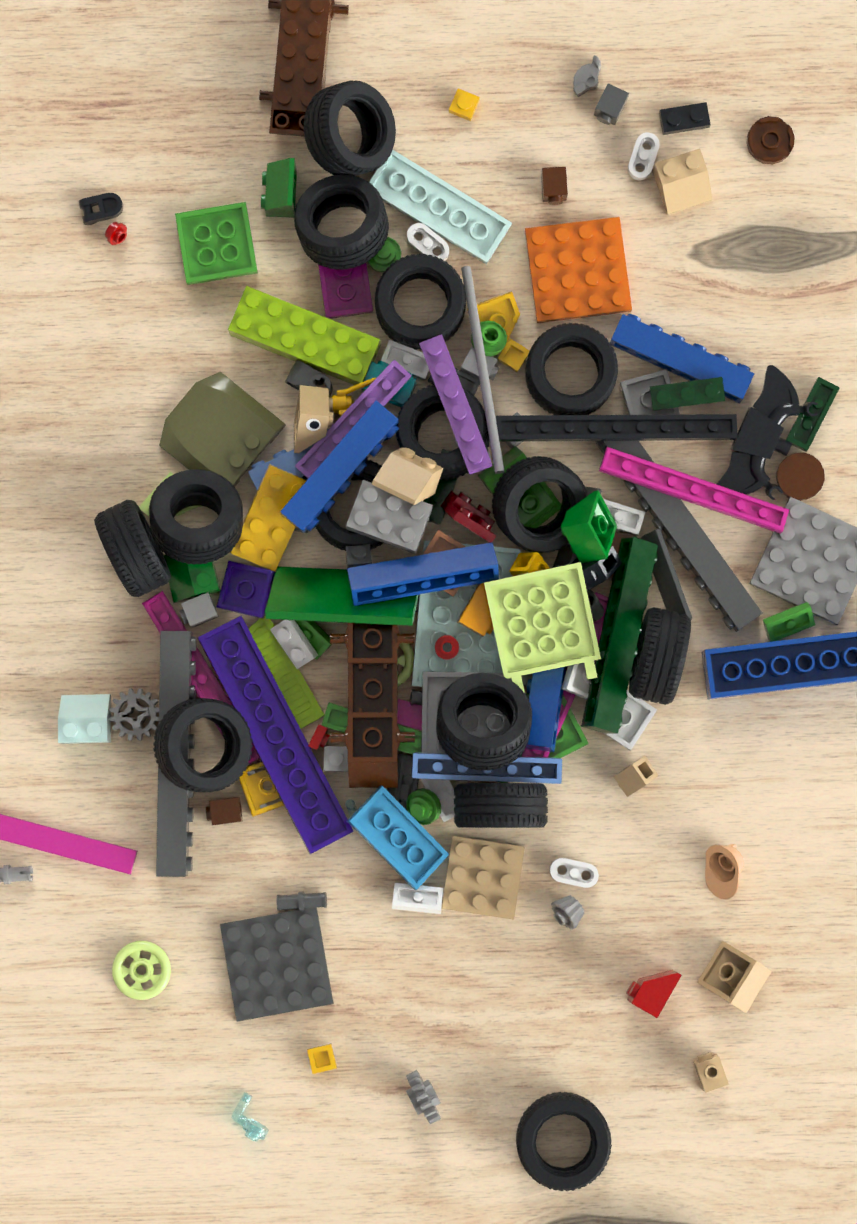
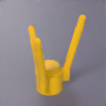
(342, 402)

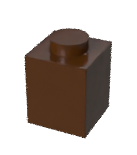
(554, 185)
(224, 811)

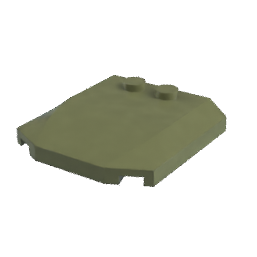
(219, 428)

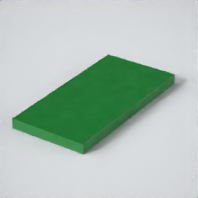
(327, 597)

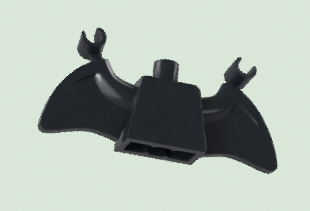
(761, 434)

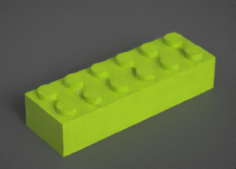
(303, 336)

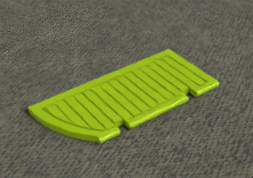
(288, 678)

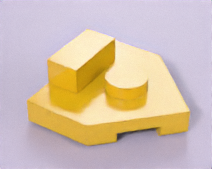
(501, 310)

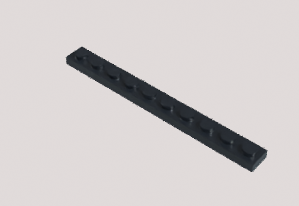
(617, 427)

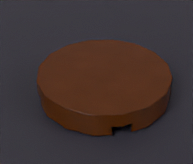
(770, 140)
(800, 476)

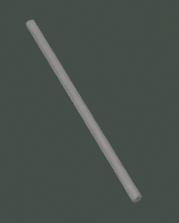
(482, 370)

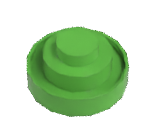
(386, 256)
(493, 338)
(424, 806)

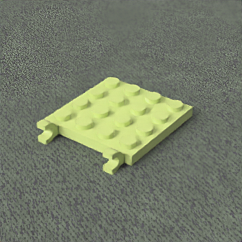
(543, 622)

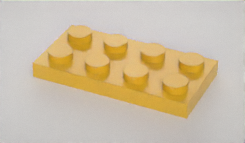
(264, 528)

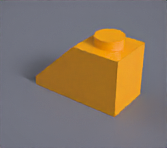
(477, 613)

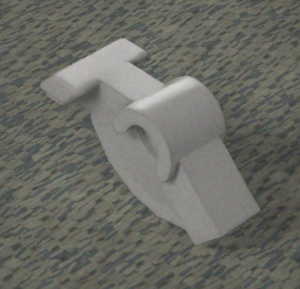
(587, 77)

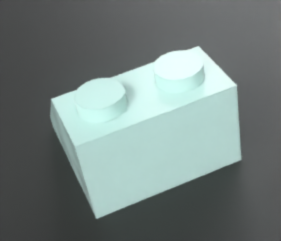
(84, 719)

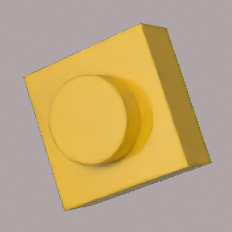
(464, 104)
(513, 355)
(322, 1058)

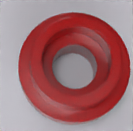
(116, 233)
(439, 647)

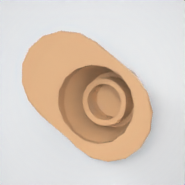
(723, 870)

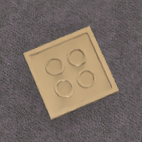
(483, 877)

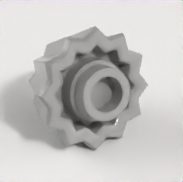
(568, 911)

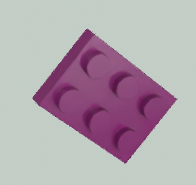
(345, 291)

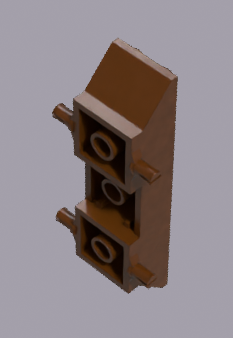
(299, 60)
(372, 704)

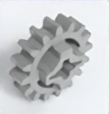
(133, 703)
(423, 1097)

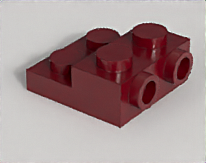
(472, 517)

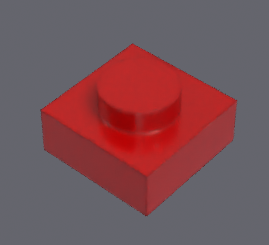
(319, 738)

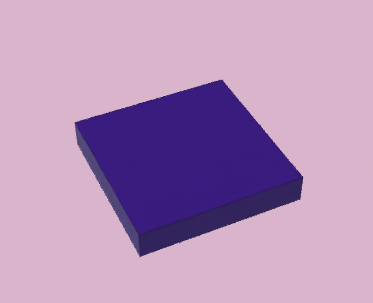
(245, 589)

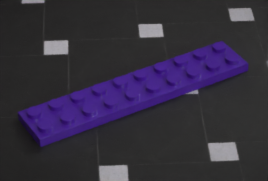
(275, 735)

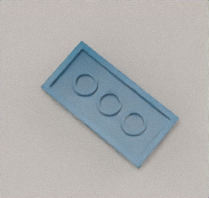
(398, 837)

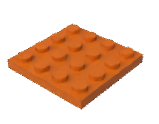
(578, 270)

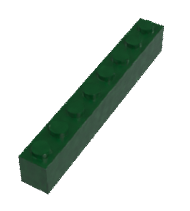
(620, 636)

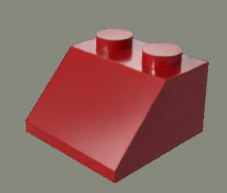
(653, 991)

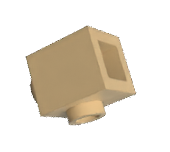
(632, 779)
(710, 1072)

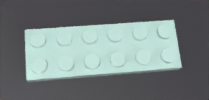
(440, 207)

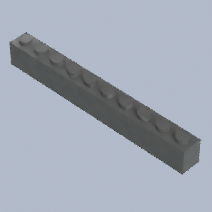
(693, 545)
(173, 802)

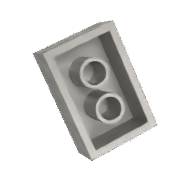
(388, 518)

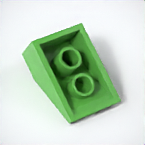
(537, 501)

